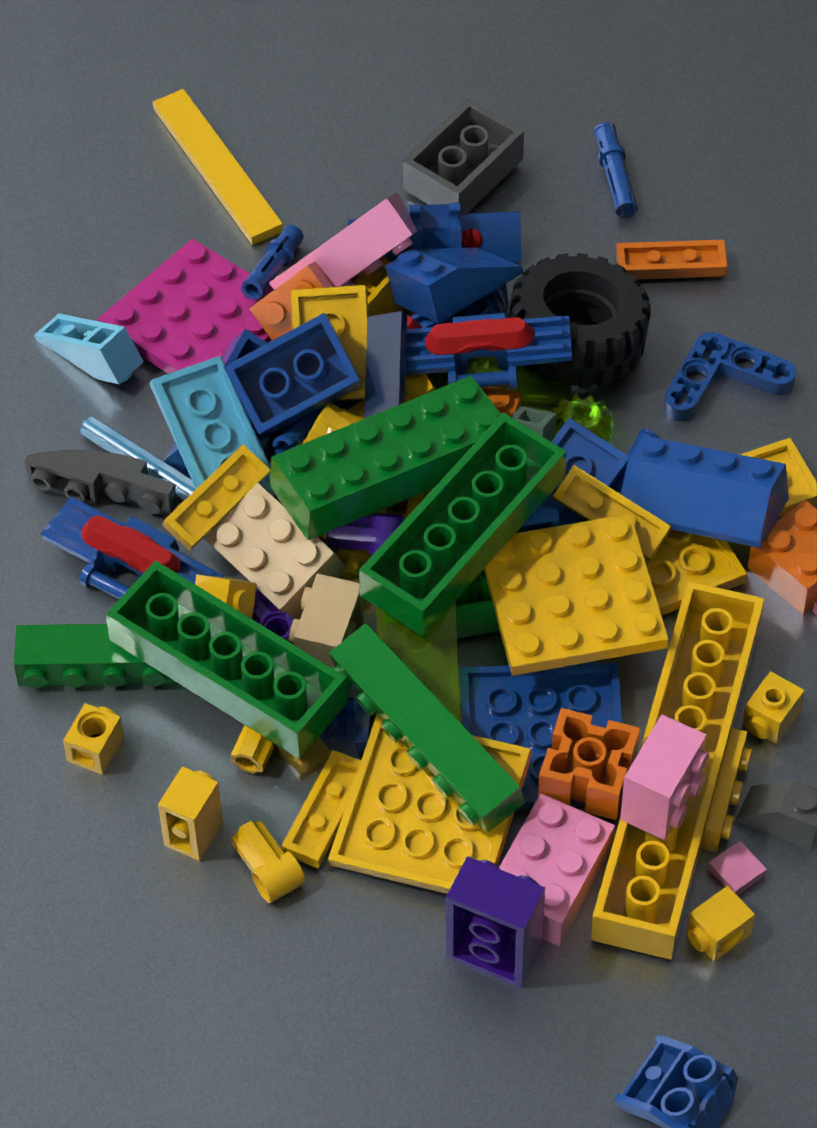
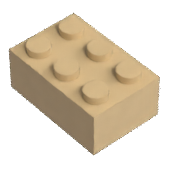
(272, 551)

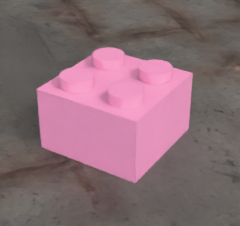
(664, 777)

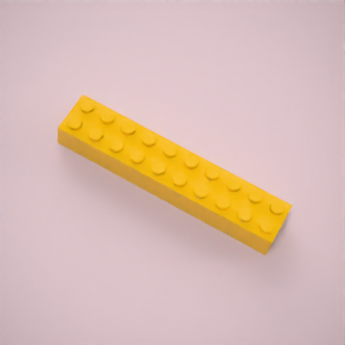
(701, 688)

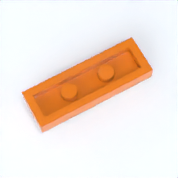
(673, 259)

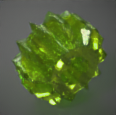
(587, 414)

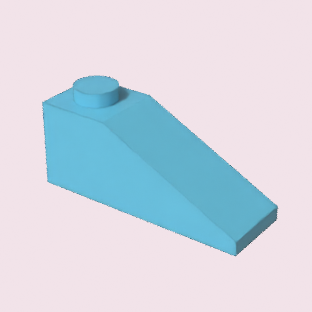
(93, 346)

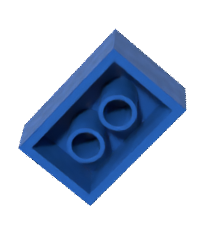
(293, 375)

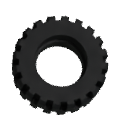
(594, 292)

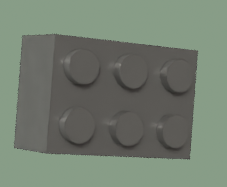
(463, 158)

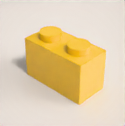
(190, 812)

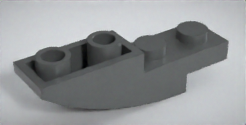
(92, 473)

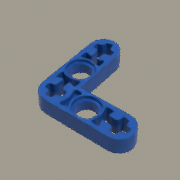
(723, 362)

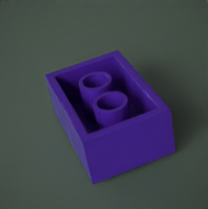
(494, 921)

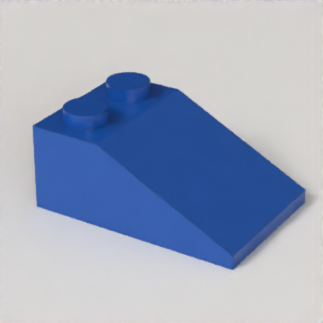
(446, 279)

